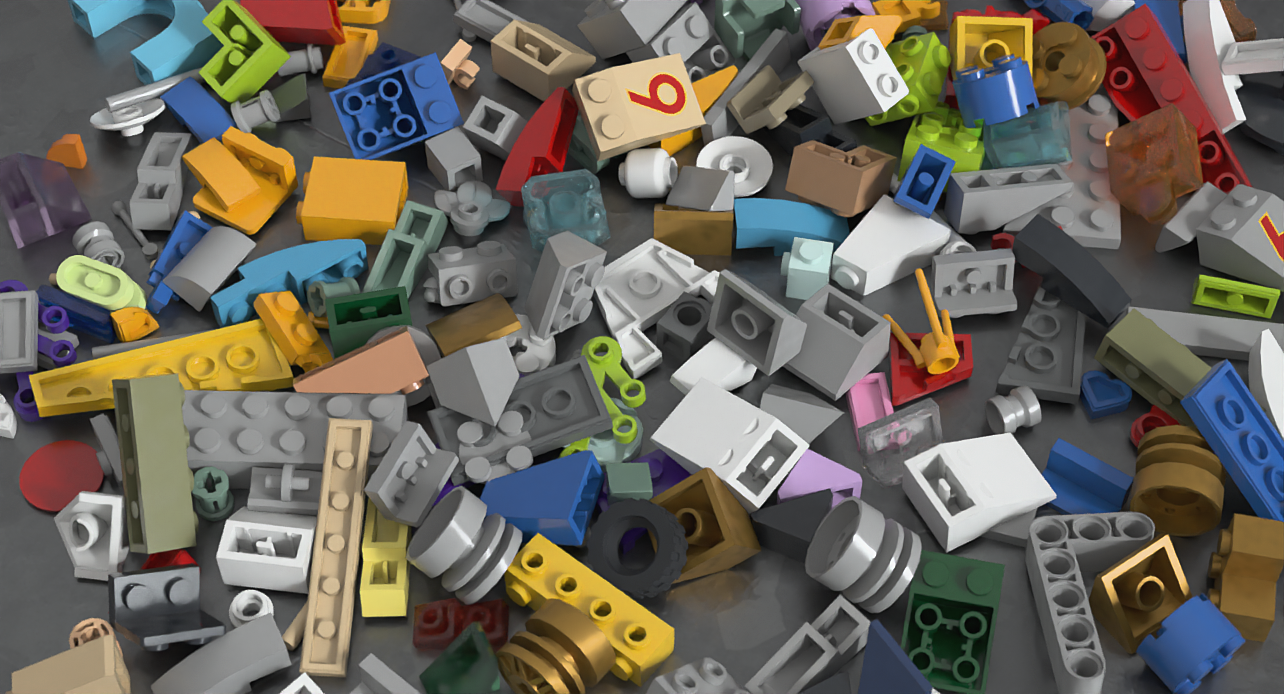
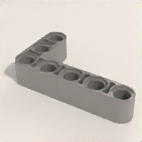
(1054, 557)

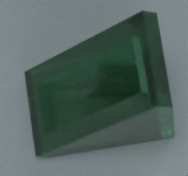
(464, 666)

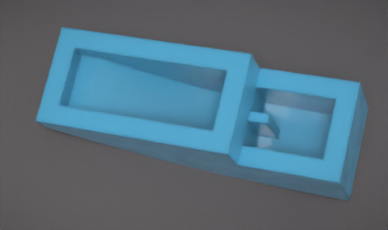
(777, 222)

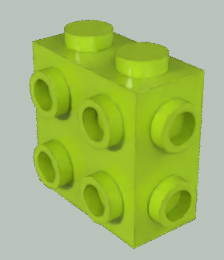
(923, 67)

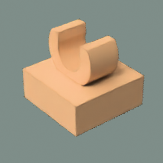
(458, 67)

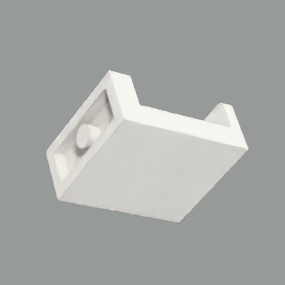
(854, 78)

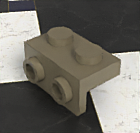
(766, 99)

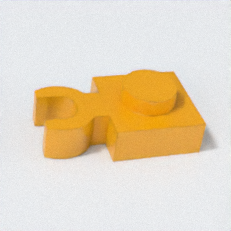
(909, 10)

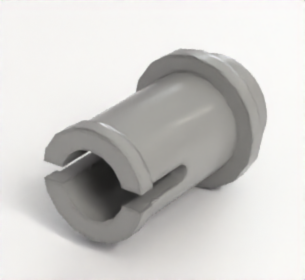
(303, 61)

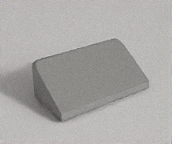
(703, 189)
(1183, 225)

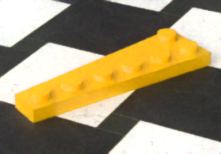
(217, 360)

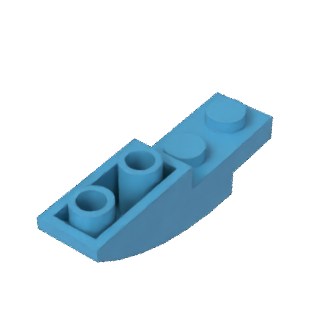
(291, 271)

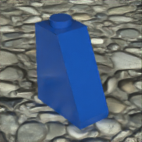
(549, 498)

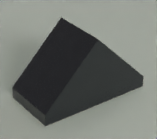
(792, 524)

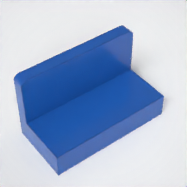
(1084, 482)

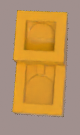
(221, 173)

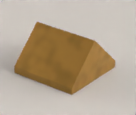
(694, 230)
(1139, 592)

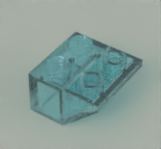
(1030, 139)

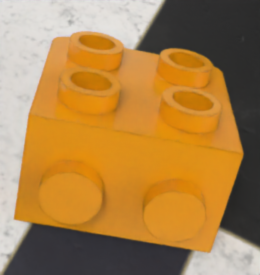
(272, 171)

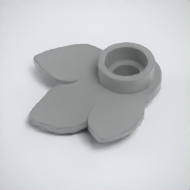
(471, 207)

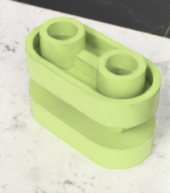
(99, 284)

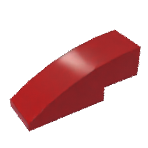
(540, 146)

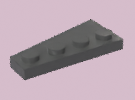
(1047, 351)

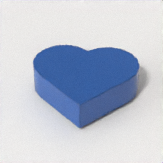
(1102, 395)

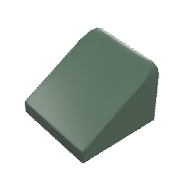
(628, 481)

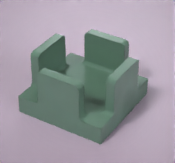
(748, 23)

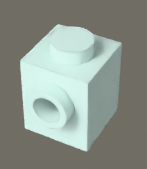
(807, 267)

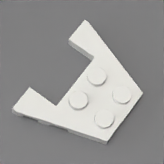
(640, 291)

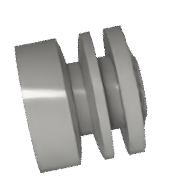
(464, 545)
(863, 555)

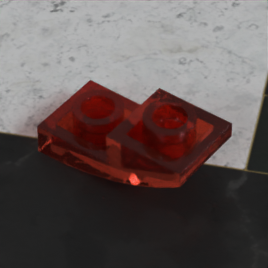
(444, 620)

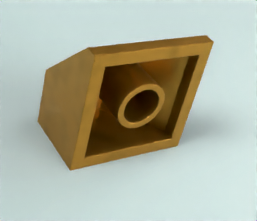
(714, 524)

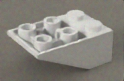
(732, 438)
(973, 487)

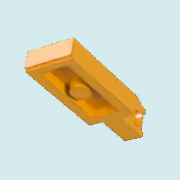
(292, 330)

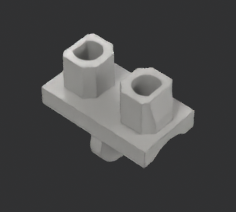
(284, 490)

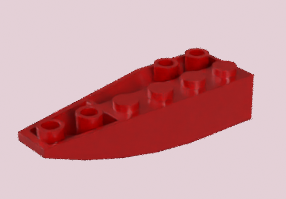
(1149, 74)

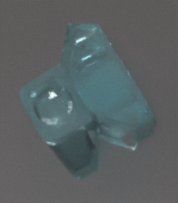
(564, 203)

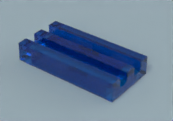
(81, 313)

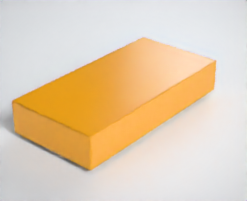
(349, 58)

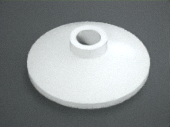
(129, 119)
(743, 156)

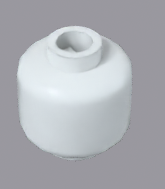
(648, 173)

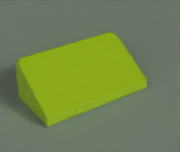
(1234, 296)

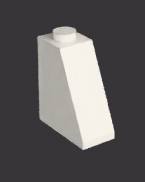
(887, 247)

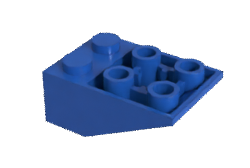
(396, 108)

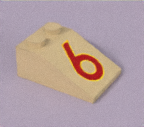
(637, 104)

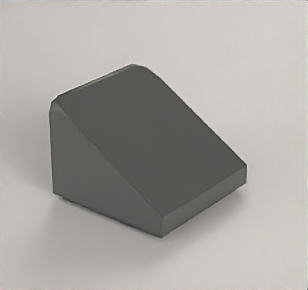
(293, 99)

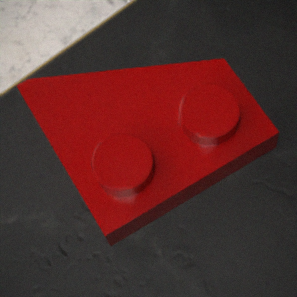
(909, 382)

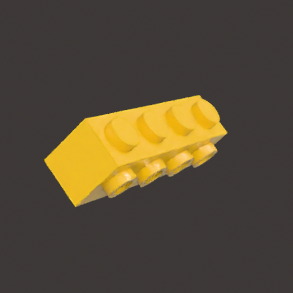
(634, 632)

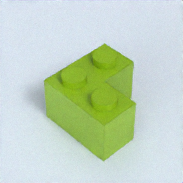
(248, 53)

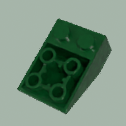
(952, 620)

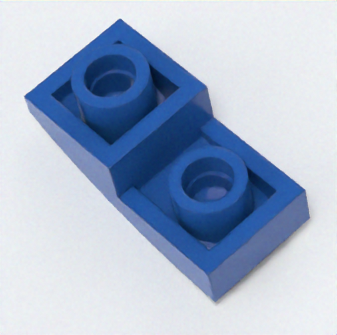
(197, 110)

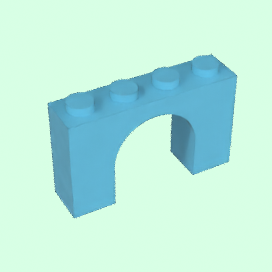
(176, 50)

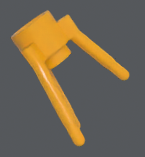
(937, 347)

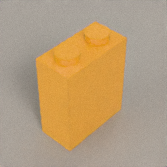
(352, 199)

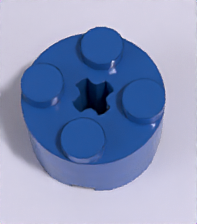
(995, 92)
(1190, 645)

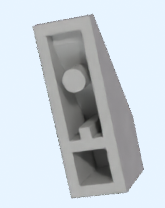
(997, 196)

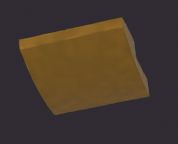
(474, 325)

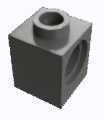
(684, 327)

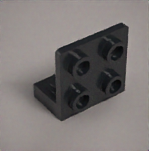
(160, 607)

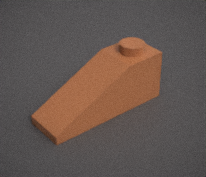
(375, 368)

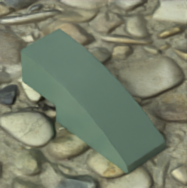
(405, 249)

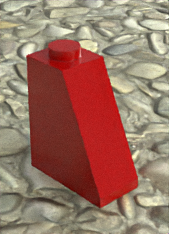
(299, 20)

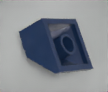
(888, 668)

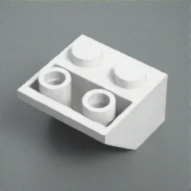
(267, 550)

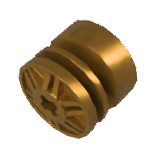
(1178, 481)
(556, 652)

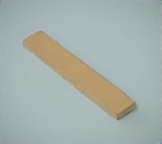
(336, 548)

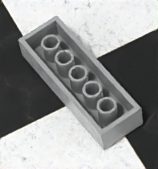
(279, 428)

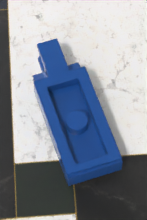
(181, 240)

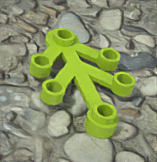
(610, 366)

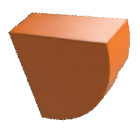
(68, 151)

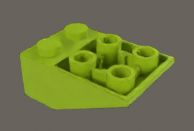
(945, 133)

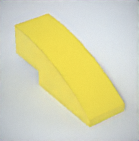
(385, 566)

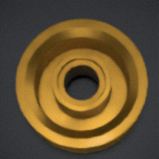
(1066, 64)

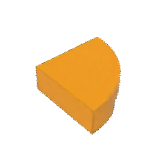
(133, 323)

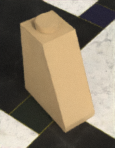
(86, 669)

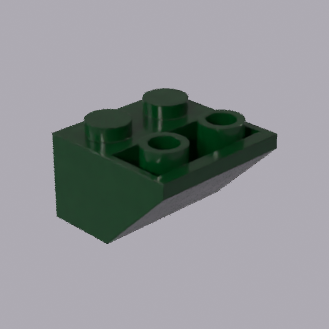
(360, 316)

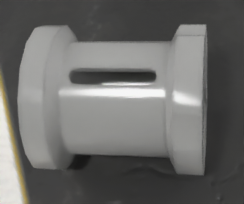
(255, 111)

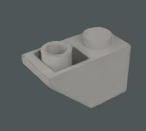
(493, 127)

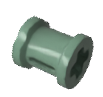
(343, 287)
(218, 491)

